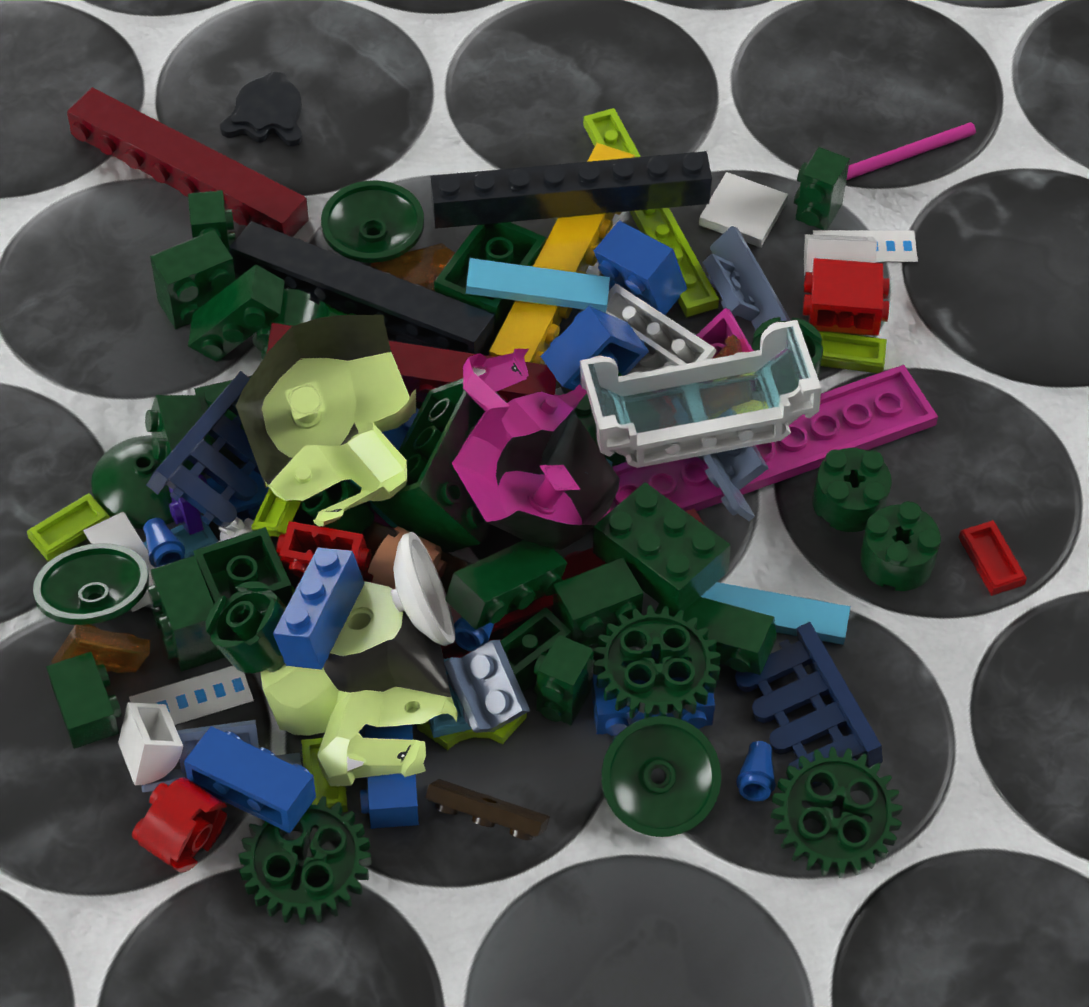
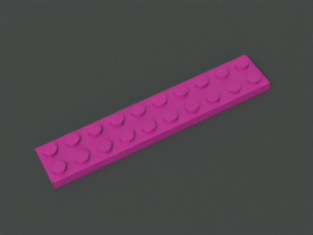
(848, 417)

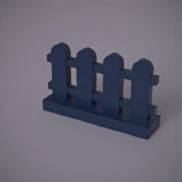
(211, 461)
(810, 689)

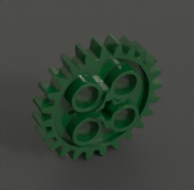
(656, 663)
(842, 778)
(340, 866)

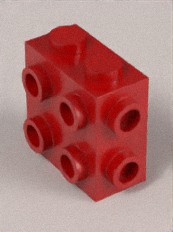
(846, 296)
(302, 540)

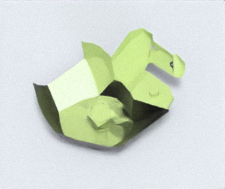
(327, 413)
(375, 676)

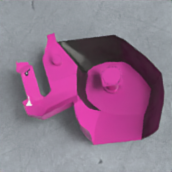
(532, 458)

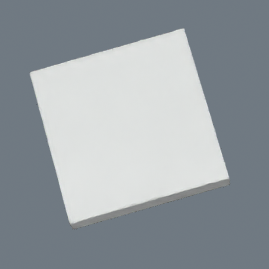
(745, 206)

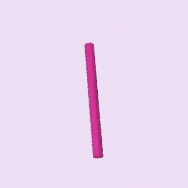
(910, 150)

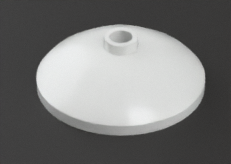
(421, 591)

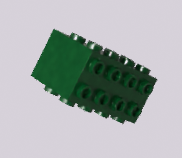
(434, 497)

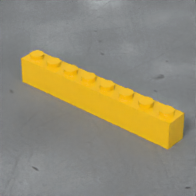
(566, 249)

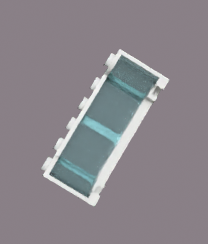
(703, 403)

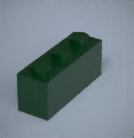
(236, 313)
(505, 582)
(741, 634)

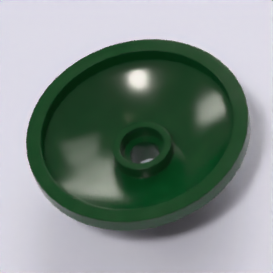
(372, 221)
(121, 483)
(91, 584)
(689, 781)

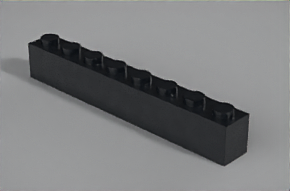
(570, 189)
(362, 290)

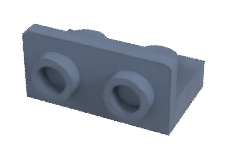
(486, 688)

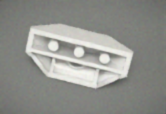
(663, 337)

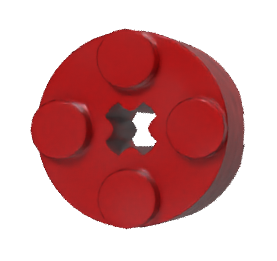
(180, 823)

